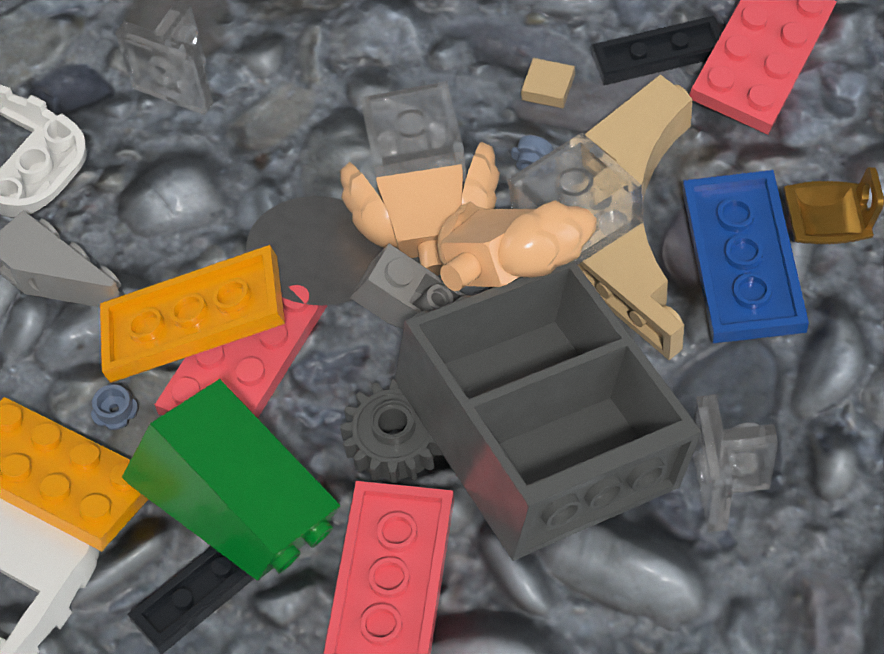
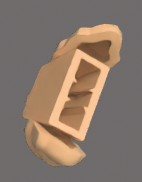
(418, 203)
(503, 244)

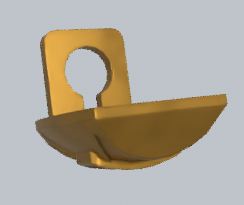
(834, 209)

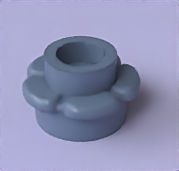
(530, 150)
(108, 398)

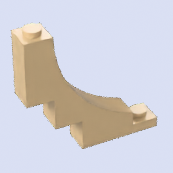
(626, 269)

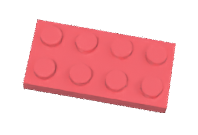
(760, 59)
(248, 365)
(390, 570)

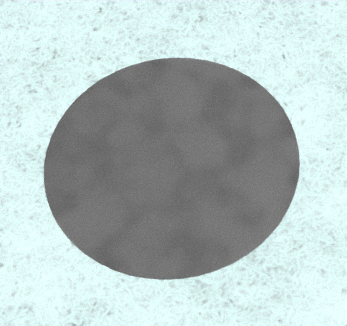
(314, 248)

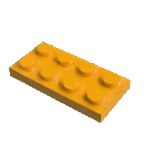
(190, 314)
(63, 477)

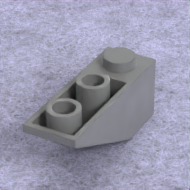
(47, 267)
(400, 288)

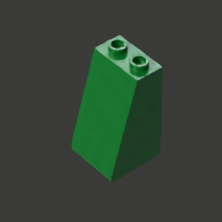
(231, 482)

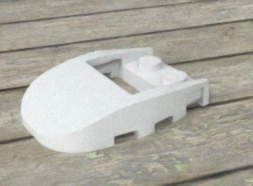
(43, 161)
(46, 563)

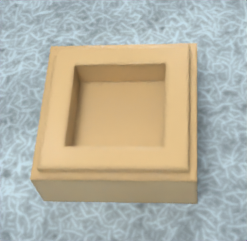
(548, 83)

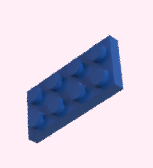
(744, 257)

